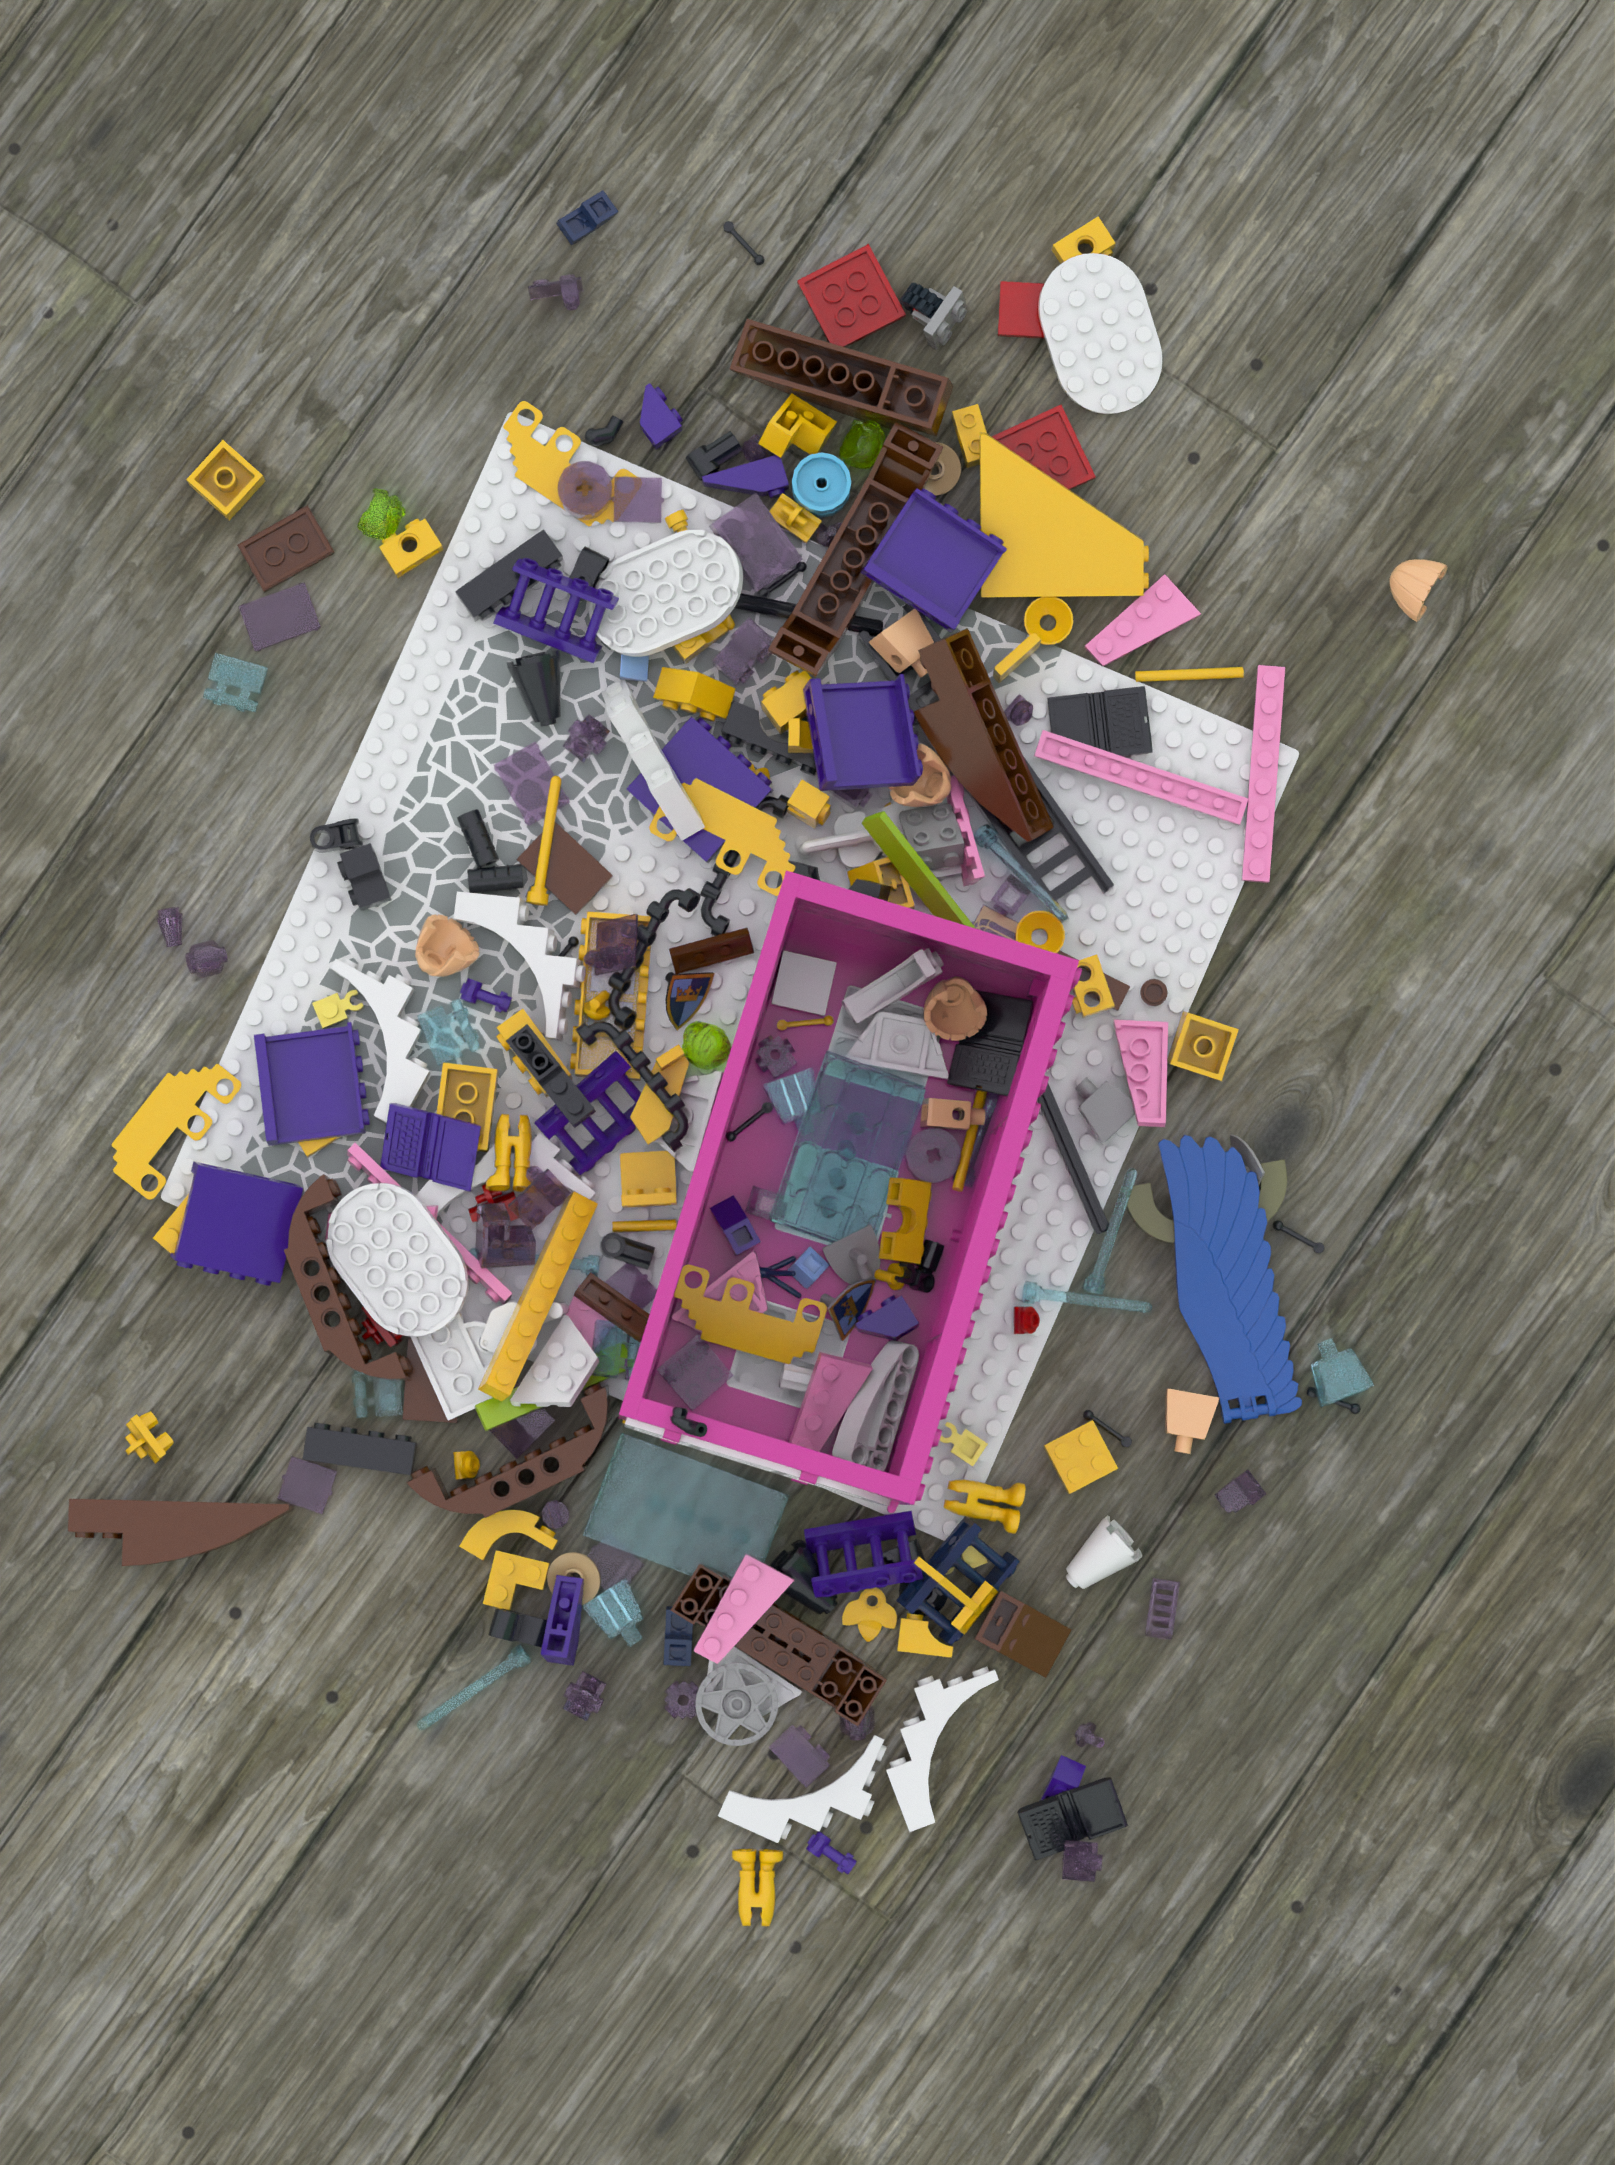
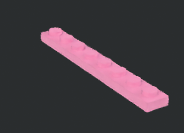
(1263, 773)
(1141, 777)
(495, 1289)

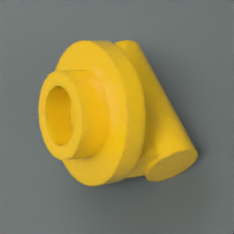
(596, 1007)
(889, 1275)
(465, 1464)

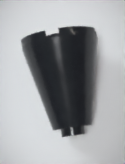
(539, 685)
(802, 1566)

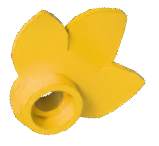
(867, 1617)

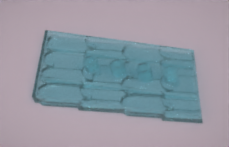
(847, 1149)
(682, 1510)

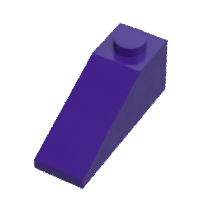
(759, 477)
(563, 1621)

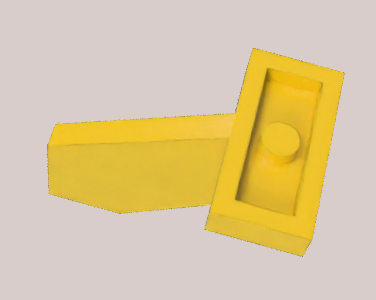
(649, 1112)
(973, 1606)

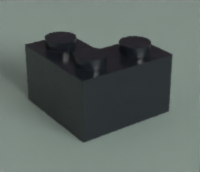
(366, 877)

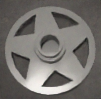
(736, 1704)

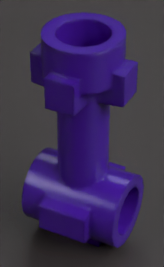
(472, 991)
(820, 1845)

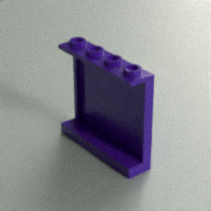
(934, 559)
(862, 734)
(699, 755)
(311, 1085)
(236, 1223)

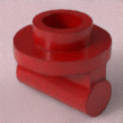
(1025, 1320)

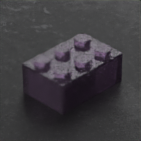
(757, 541)

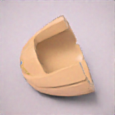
(1412, 584)
(932, 785)
(445, 947)
(954, 1009)

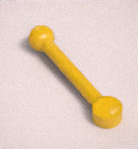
(827, 1020)

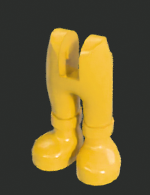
(523, 1143)
(977, 1490)
(746, 1894)

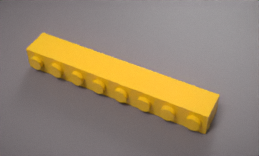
(537, 1296)

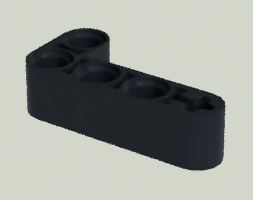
(517, 1627)

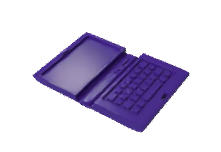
(430, 1146)

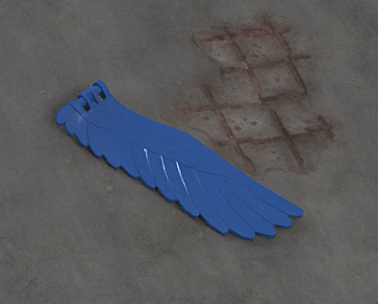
(1225, 1278)

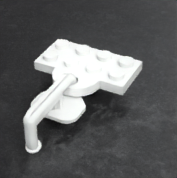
(855, 843)
(461, 1354)

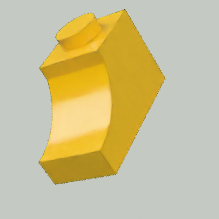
(692, 647)
(799, 736)
(916, 1638)

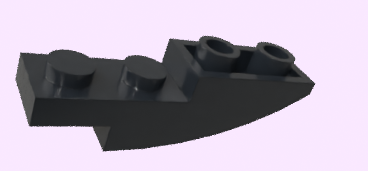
(550, 1076)

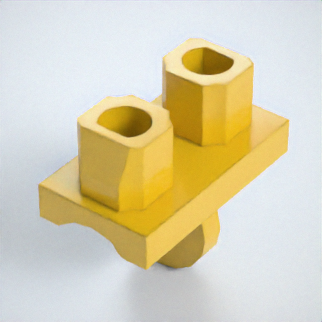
(795, 518)
(142, 1437)

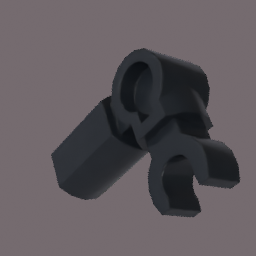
(922, 1278)

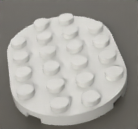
(1100, 333)
(669, 592)
(397, 1259)

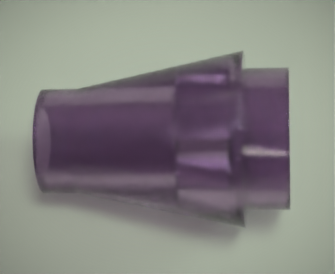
(171, 925)

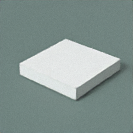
(804, 983)

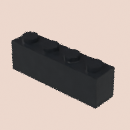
(499, 581)
(359, 1450)

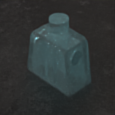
(791, 1095)
(1338, 1374)
(616, 1612)

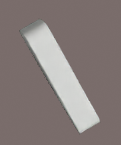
(877, 1408)

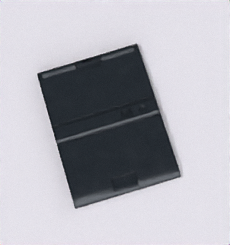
(1104, 720)
(994, 1051)
(1072, 1816)

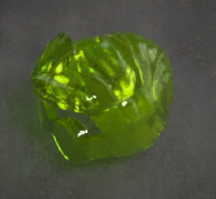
(862, 444)
(382, 516)
(705, 1045)

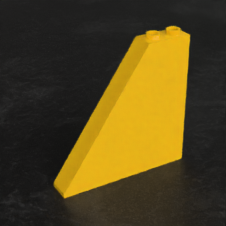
(1051, 535)

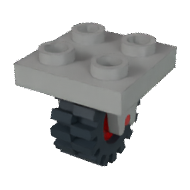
(935, 311)

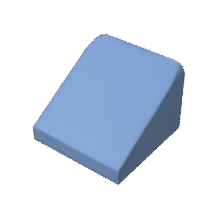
(634, 668)
(808, 1267)

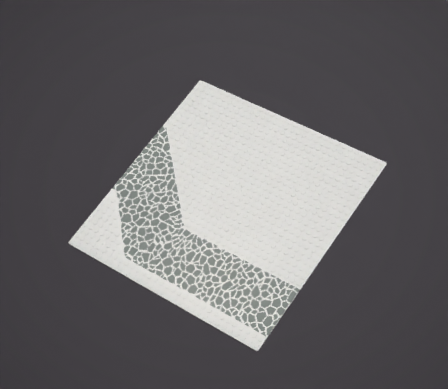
(433, 757)

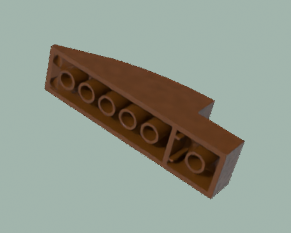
(842, 378)
(976, 738)
(169, 1529)

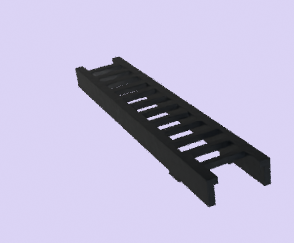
(1061, 822)

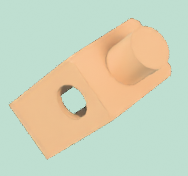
(902, 641)
(938, 1114)
(1188, 1417)

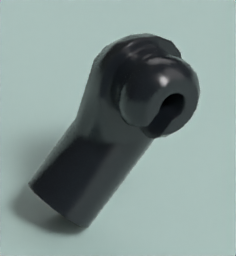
(604, 435)
(689, 1426)

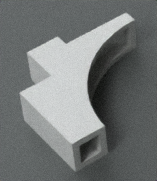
(893, 985)

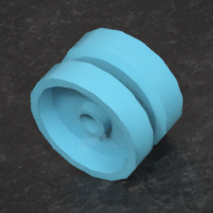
(821, 468)

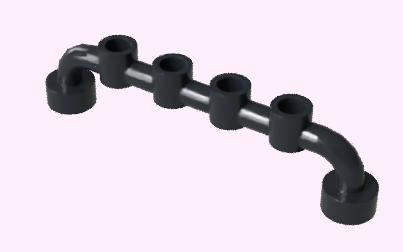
(712, 891)
(646, 936)
(655, 1081)

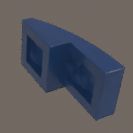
(587, 218)
(677, 1640)

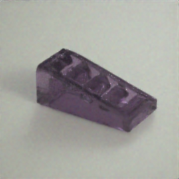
(1160, 1632)

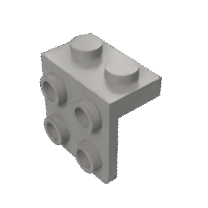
(934, 835)

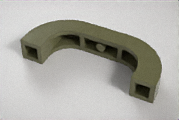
(1155, 1225)

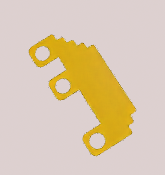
(543, 465)
(740, 826)
(159, 1116)
(737, 1327)

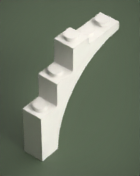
(651, 760)
(535, 944)
(388, 1001)
(542, 1155)
(937, 1704)
(771, 1816)

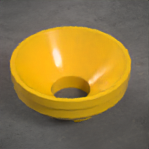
(1053, 607)
(1045, 921)

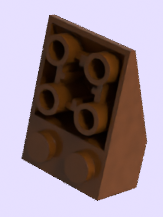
(1022, 1634)

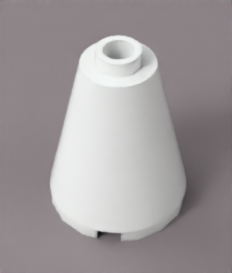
(1102, 1555)

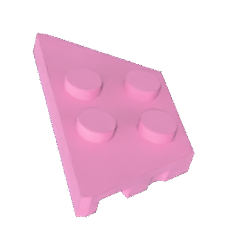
(747, 1270)

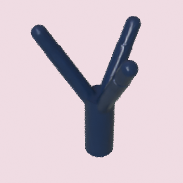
(771, 1272)

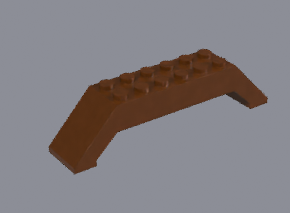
(837, 585)

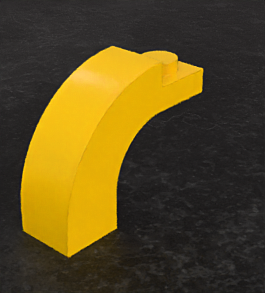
(489, 1529)

